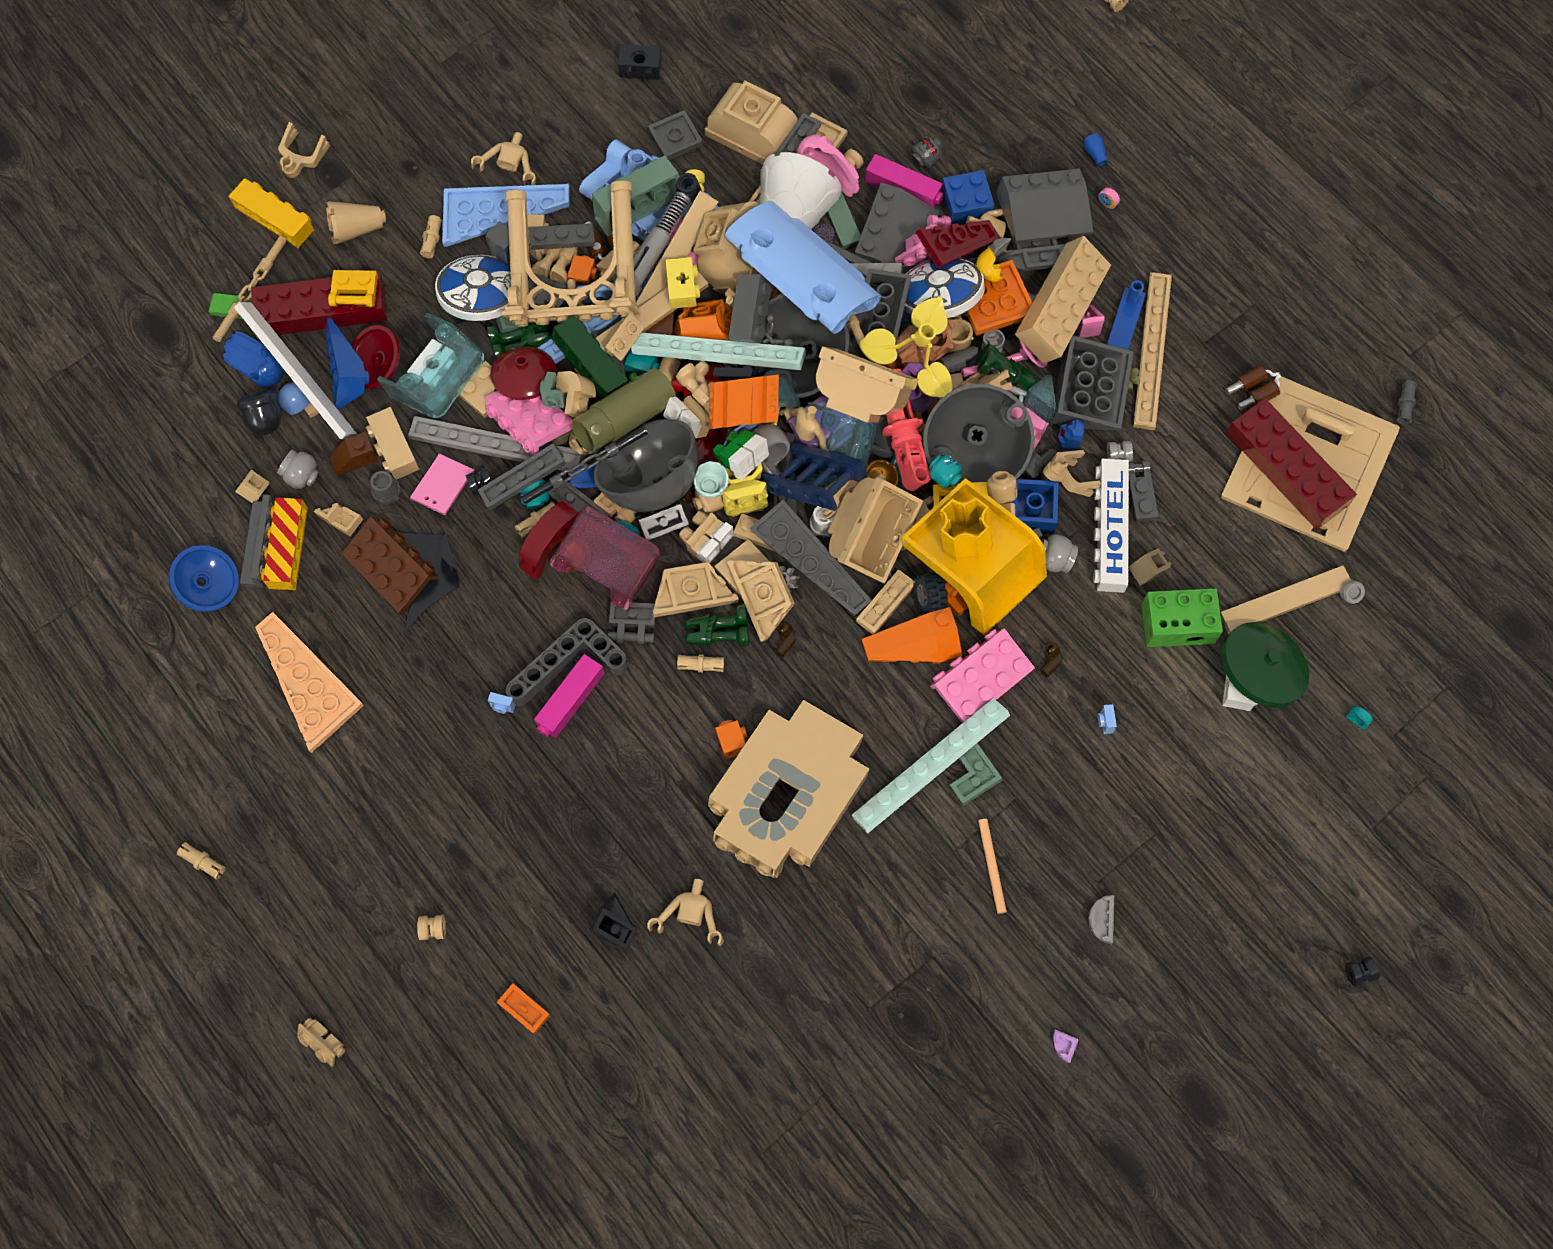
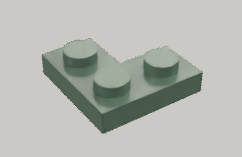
(980, 775)

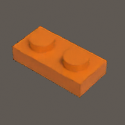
(523, 1008)

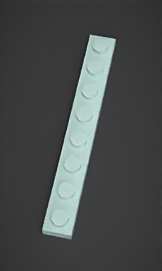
(719, 351)
(930, 765)

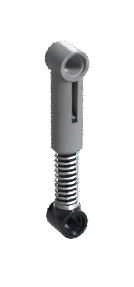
(659, 236)

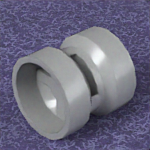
(995, 338)
(1120, 451)

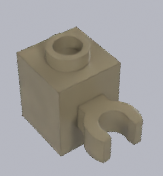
(1149, 566)

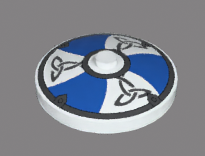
(957, 283)
(474, 287)

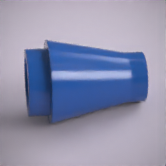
(1095, 147)

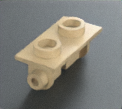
(624, 337)
(312, 1035)

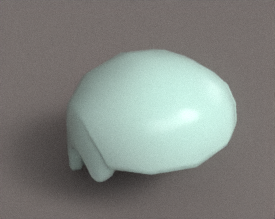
(711, 479)

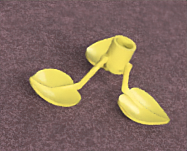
(931, 321)

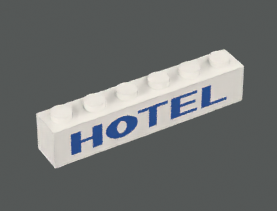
(1112, 525)

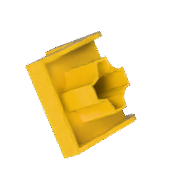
(980, 552)

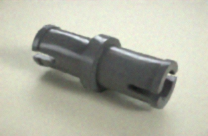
(1406, 402)

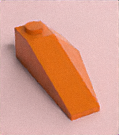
(922, 639)

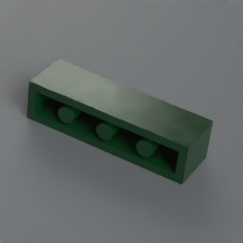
(588, 356)

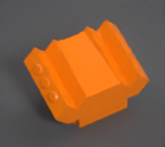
(705, 321)
(743, 401)

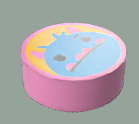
(1109, 198)

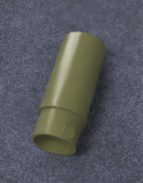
(623, 410)

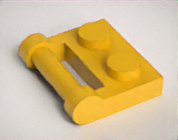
(353, 283)

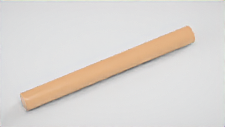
(992, 866)

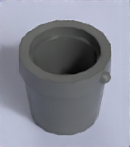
(385, 488)

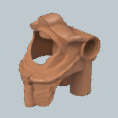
(915, 354)

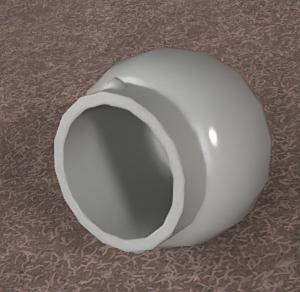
(298, 469)
(1059, 553)

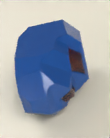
(1071, 435)

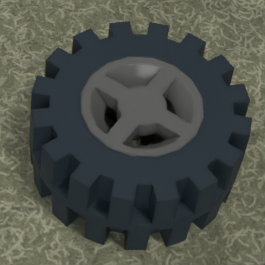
(930, 593)

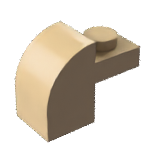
(576, 390)

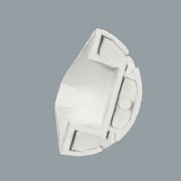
(799, 186)

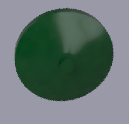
(1265, 665)

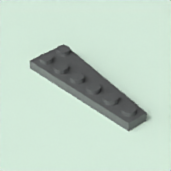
(800, 547)

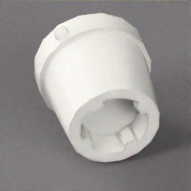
(819, 525)

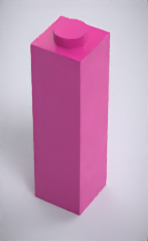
(888, 172)
(569, 696)

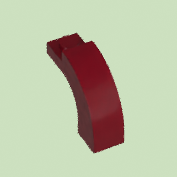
(544, 537)

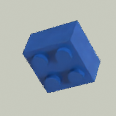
(966, 196)
(1037, 504)

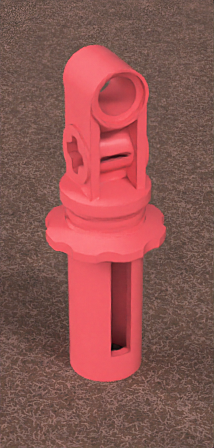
(907, 443)

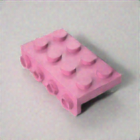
(527, 420)
(982, 674)

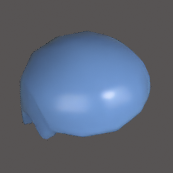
(292, 399)

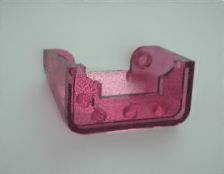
(607, 555)

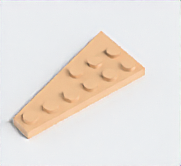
(312, 690)

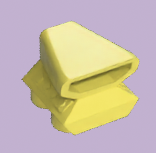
(746, 494)

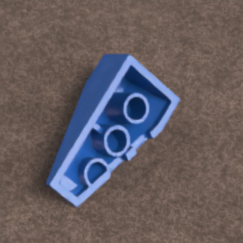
(345, 367)

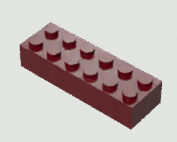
(305, 306)
(1291, 463)

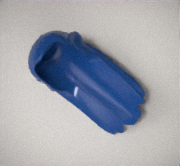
(252, 360)

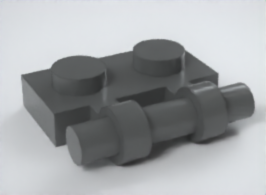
(638, 616)

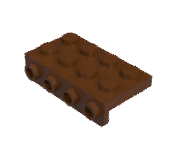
(389, 563)

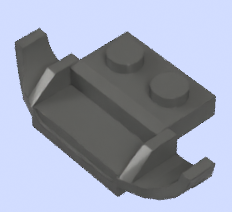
(1033, 254)

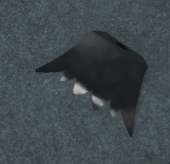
(437, 552)

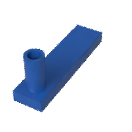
(1127, 316)

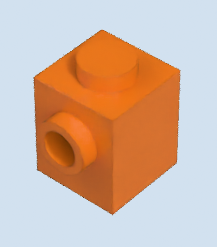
(583, 270)
(731, 738)

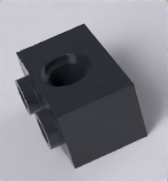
(640, 62)

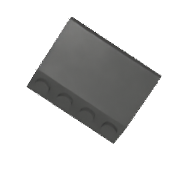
(1045, 205)
(890, 222)
(1092, 384)

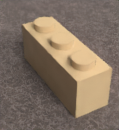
(391, 443)

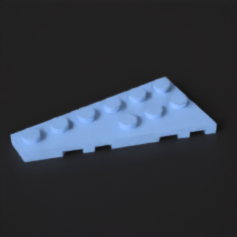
(475, 210)

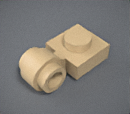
(611, 508)

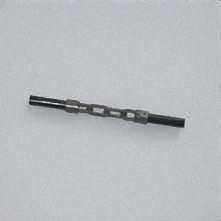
(611, 450)

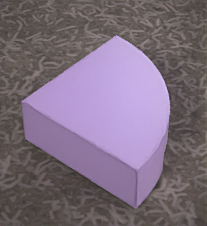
(1064, 1045)

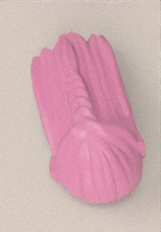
(824, 152)

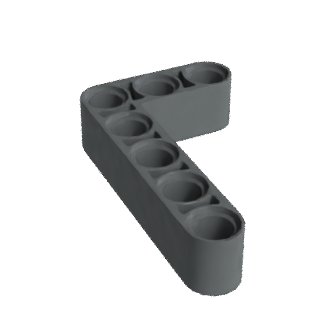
(564, 658)

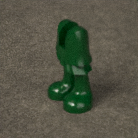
(530, 335)
(1018, 374)
(708, 625)

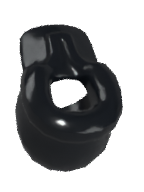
(261, 412)

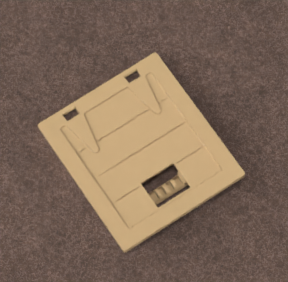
(1356, 459)

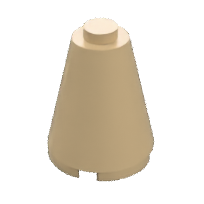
(352, 220)

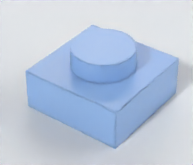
(501, 703)
(1107, 719)

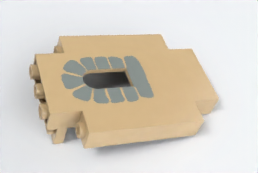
(810, 755)

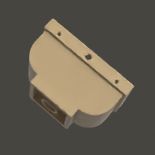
(750, 121)
(718, 258)
(861, 386)
(871, 526)

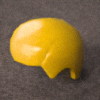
(986, 266)

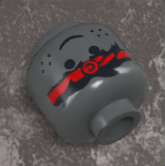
(927, 151)

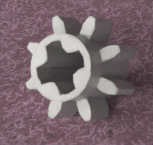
(790, 577)

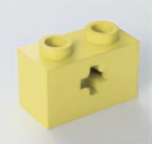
(680, 271)

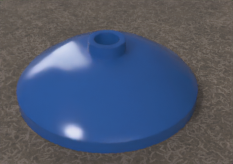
(212, 567)

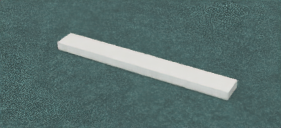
(295, 370)

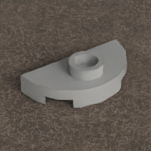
(1102, 919)

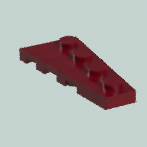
(956, 241)

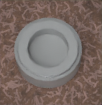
(1352, 591)

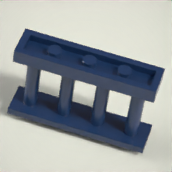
(815, 460)

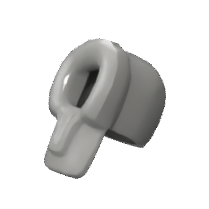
(777, 446)

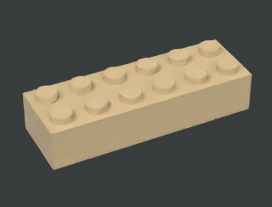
(1063, 300)

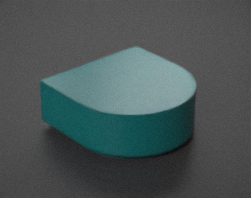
(1359, 717)

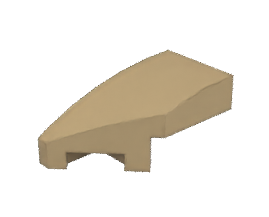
(340, 518)

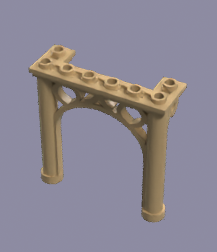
(623, 294)

